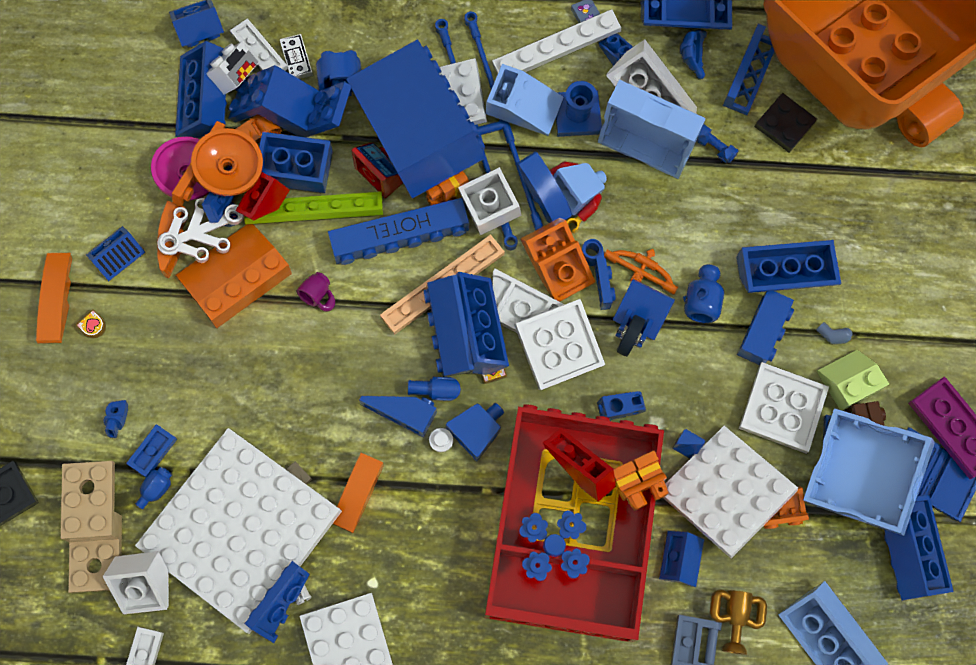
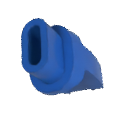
(115, 421)

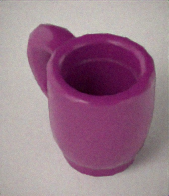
(314, 289)

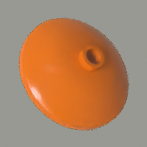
(226, 148)

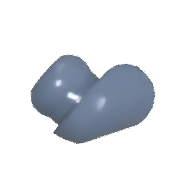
(836, 336)

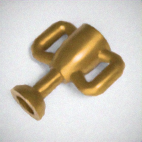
(738, 613)

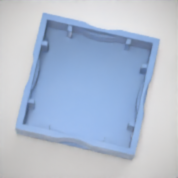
(649, 129)
(869, 471)

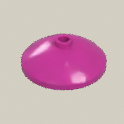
(171, 163)

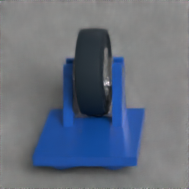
(640, 315)

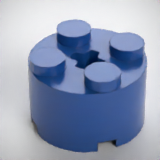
(336, 68)

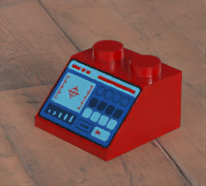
(376, 168)

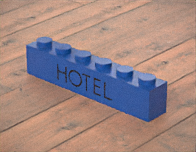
(399, 231)

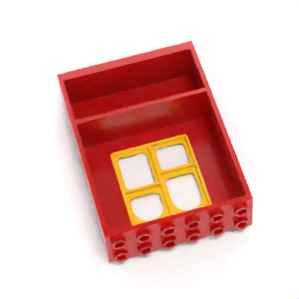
(611, 592)

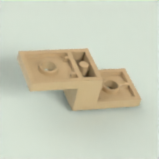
(89, 523)

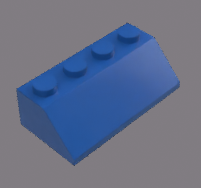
(199, 99)
(788, 266)
(482, 324)
(449, 326)
(919, 555)

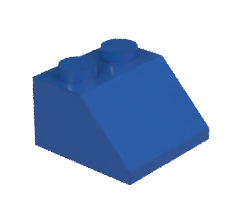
(196, 23)

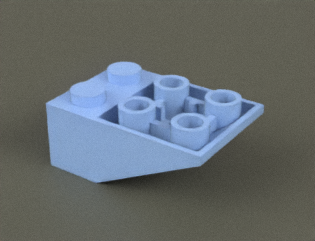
(523, 101)

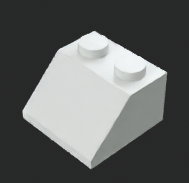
(139, 582)

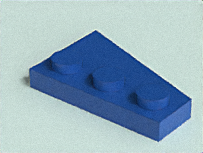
(273, 607)

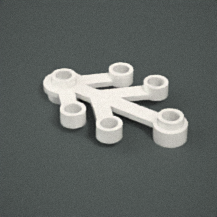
(196, 232)

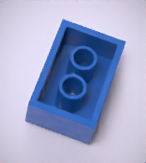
(296, 161)

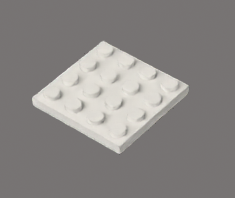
(728, 491)

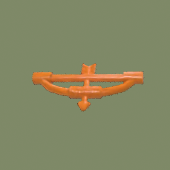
(639, 272)

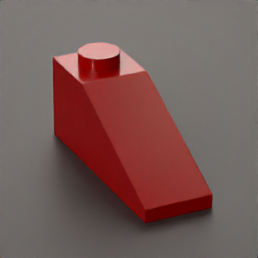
(581, 464)

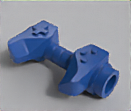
(726, 153)

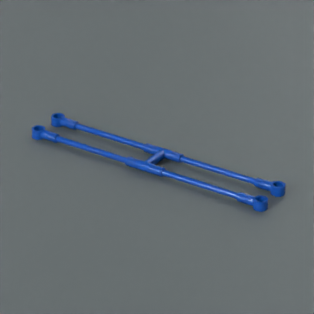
(492, 127)

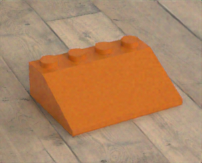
(235, 278)

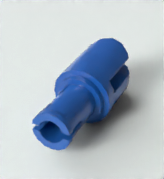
(437, 388)

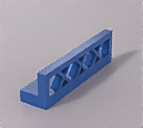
(744, 67)

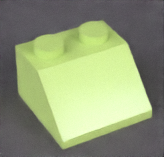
(852, 379)

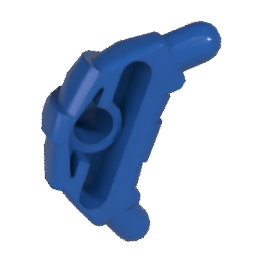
(692, 51)

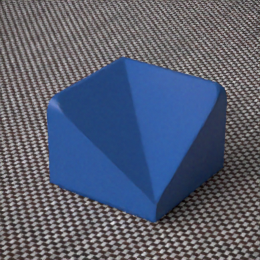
(688, 443)

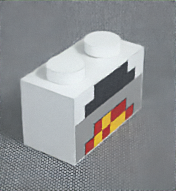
(232, 67)

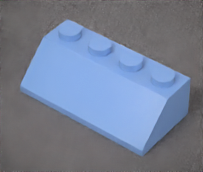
(829, 630)

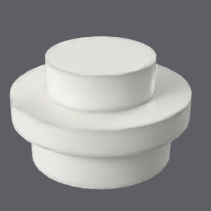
(441, 440)

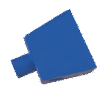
(476, 428)

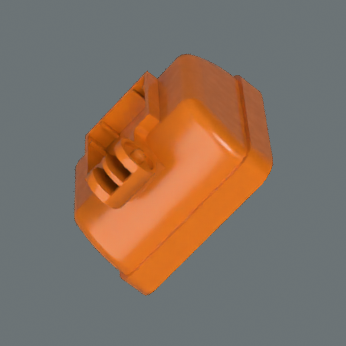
(878, 58)

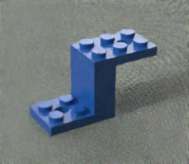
(289, 102)

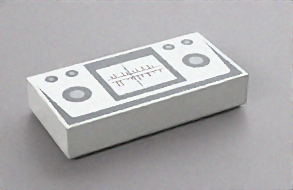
(296, 56)

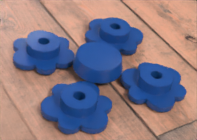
(554, 545)

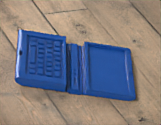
(946, 484)

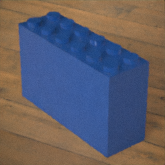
(417, 117)

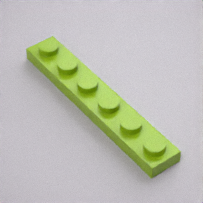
(324, 208)

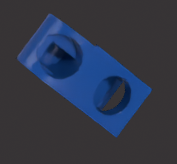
(621, 405)

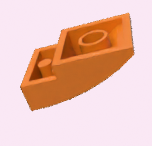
(558, 259)

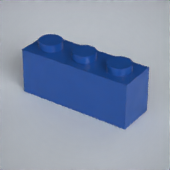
(766, 328)

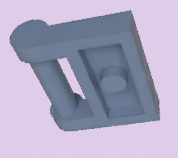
(688, 640)

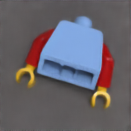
(581, 189)

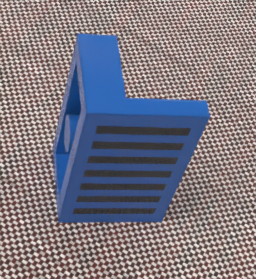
(115, 253)

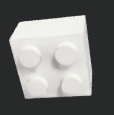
(490, 201)

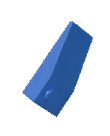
(405, 411)

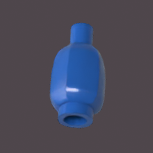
(154, 486)

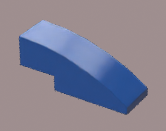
(544, 188)

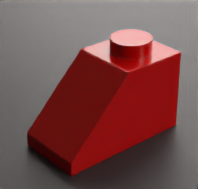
(262, 198)

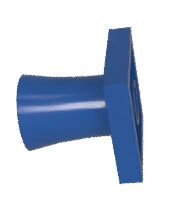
(579, 111)

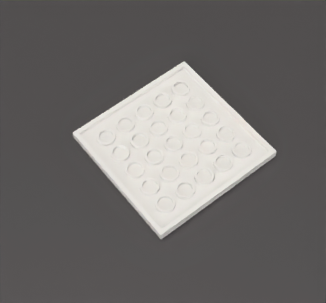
(237, 527)

